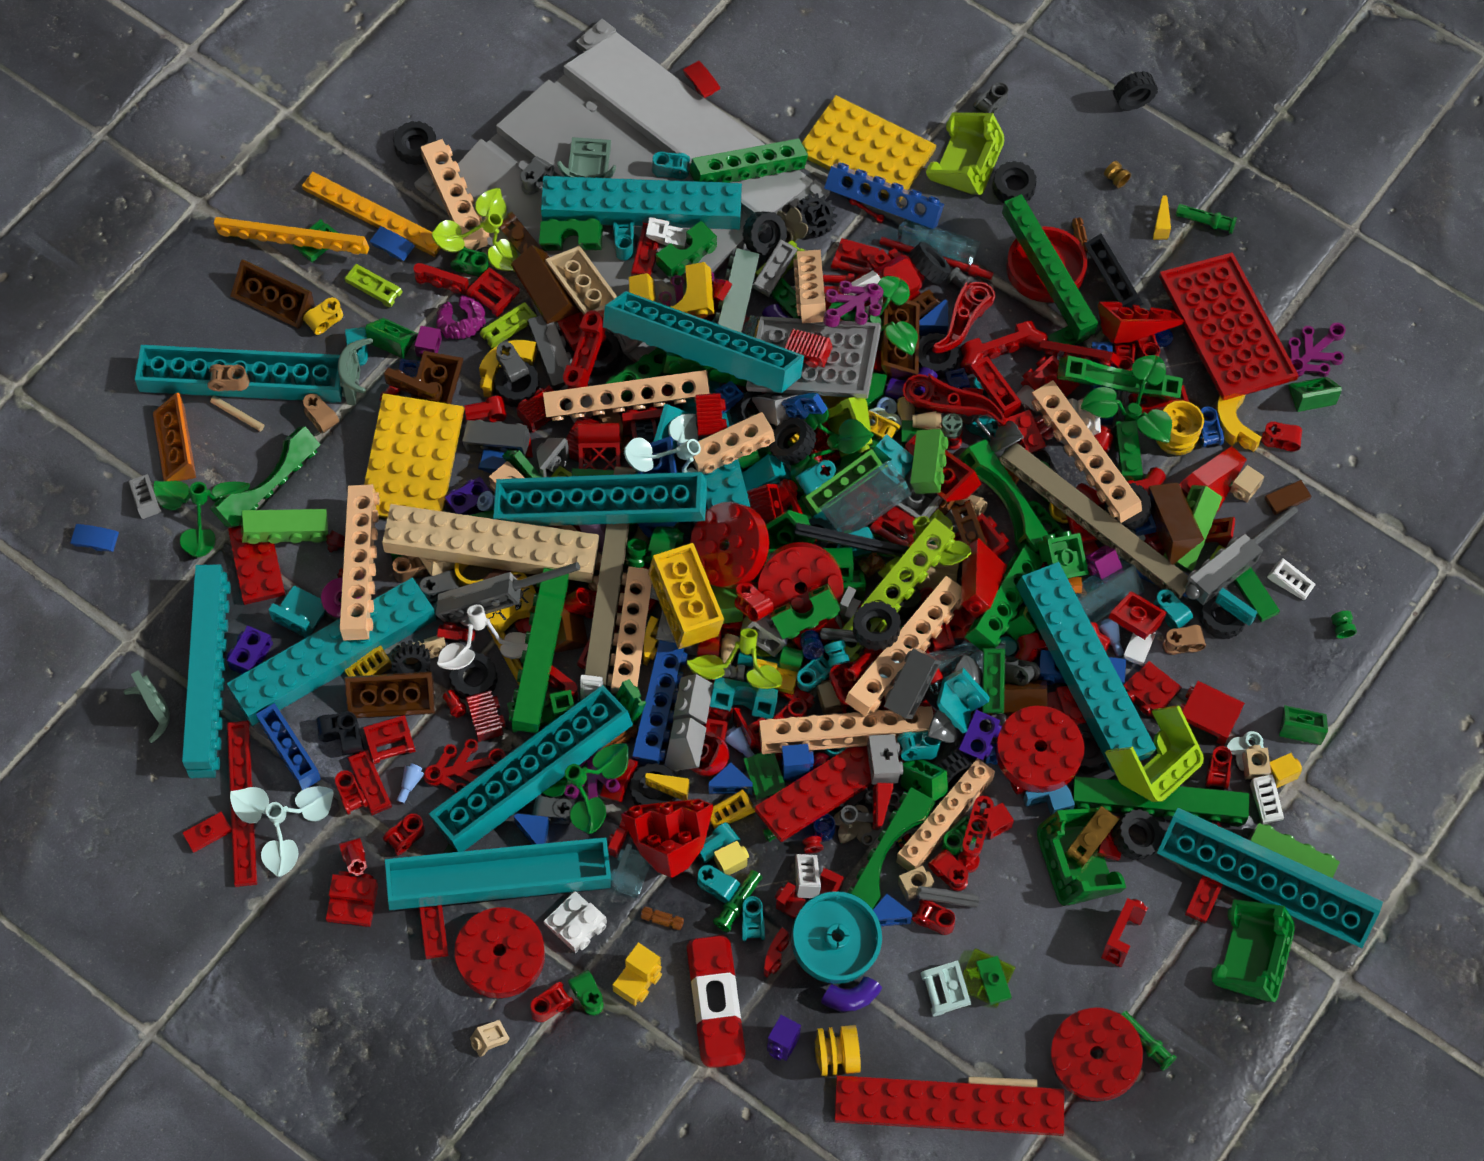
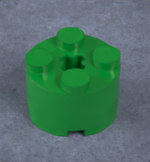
(664, 539)

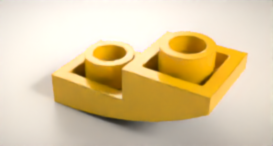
(649, 645)

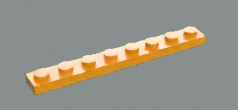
(370, 212)
(291, 235)

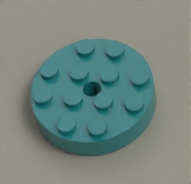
(820, 953)

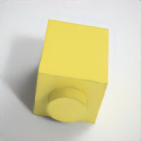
(731, 858)

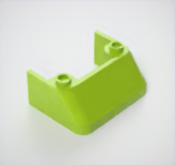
(1175, 762)

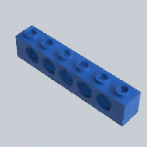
(837, 184)
(666, 654)

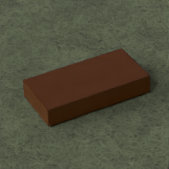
(1287, 497)

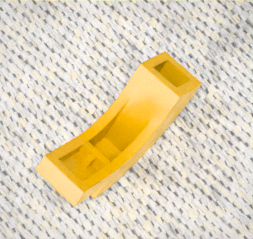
(489, 366)
(1231, 426)

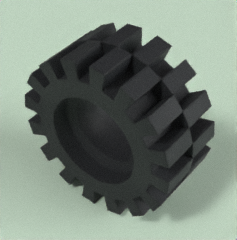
(407, 651)
(956, 767)

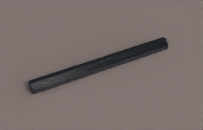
(850, 540)

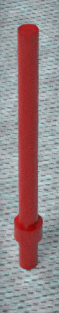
(972, 269)

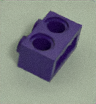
(466, 496)
(254, 653)
(974, 732)
(783, 1038)

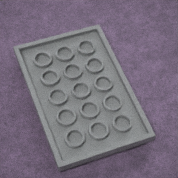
(848, 366)

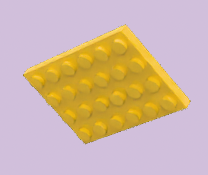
(867, 143)
(413, 452)

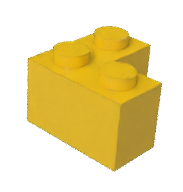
(641, 971)

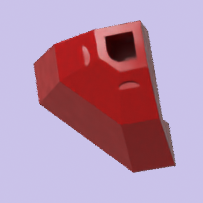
(669, 832)

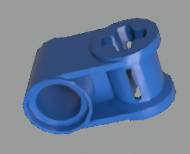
(1211, 430)

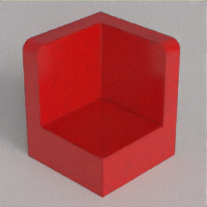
(830, 881)

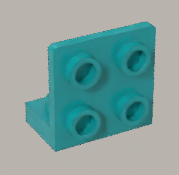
(298, 611)
(959, 697)

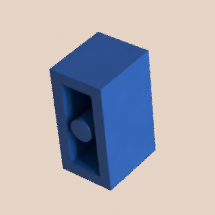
(796, 761)

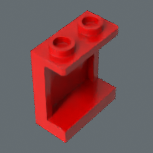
(1211, 710)
(1116, 950)

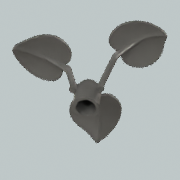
(1004, 437)
(941, 726)

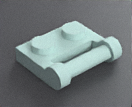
(953, 987)

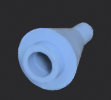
(486, 501)
(1111, 630)
(738, 741)
(411, 776)

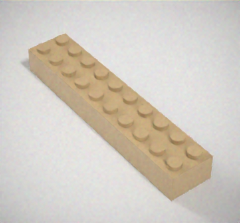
(488, 542)

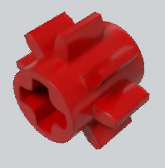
(1046, 432)

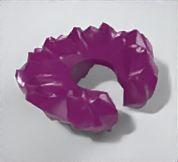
(464, 327)

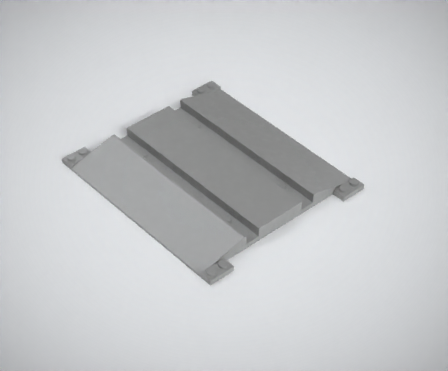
(643, 110)

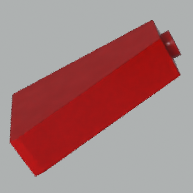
(980, 578)

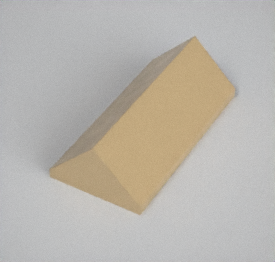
(581, 279)

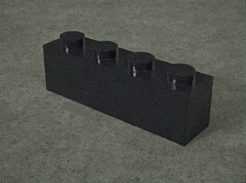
(1112, 272)

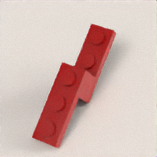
(996, 387)

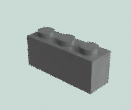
(495, 436)
(912, 683)

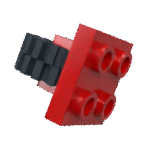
(641, 423)

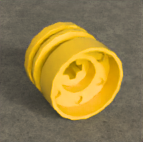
(1186, 427)
(838, 1050)

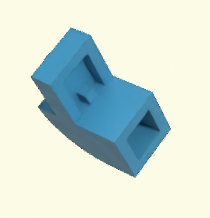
(1056, 800)

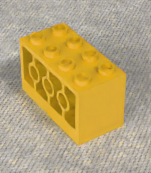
(685, 596)

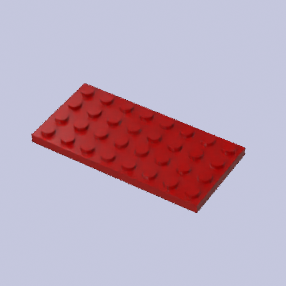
(1228, 326)

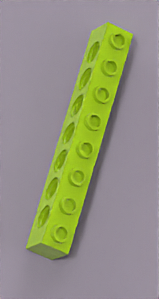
(934, 531)

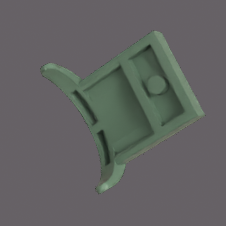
(588, 159)
(350, 370)
(153, 700)

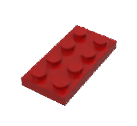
(256, 568)

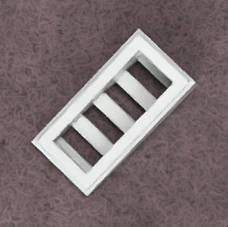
(1287, 584)
(589, 684)
(1270, 782)
(804, 888)

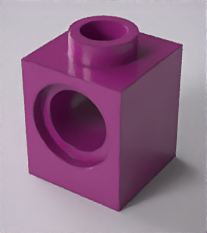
(428, 340)
(1103, 562)

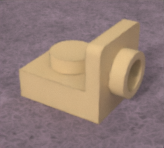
(488, 1037)

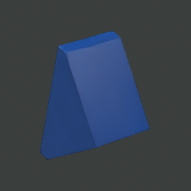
(935, 321)
(730, 781)
(533, 827)
(892, 912)

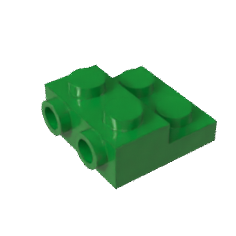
(1066, 550)

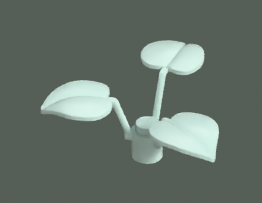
(681, 429)
(250, 804)

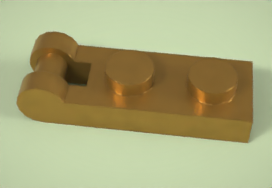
(1092, 835)

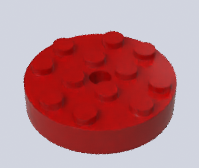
(1024, 276)
(731, 544)
(797, 564)
(1045, 729)
(494, 931)
(1101, 1031)

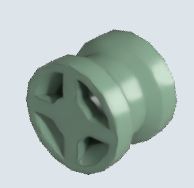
(955, 422)

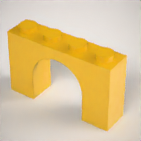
(699, 292)

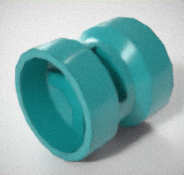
(834, 657)

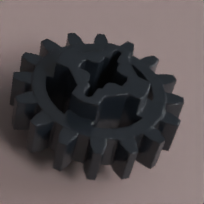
(824, 214)

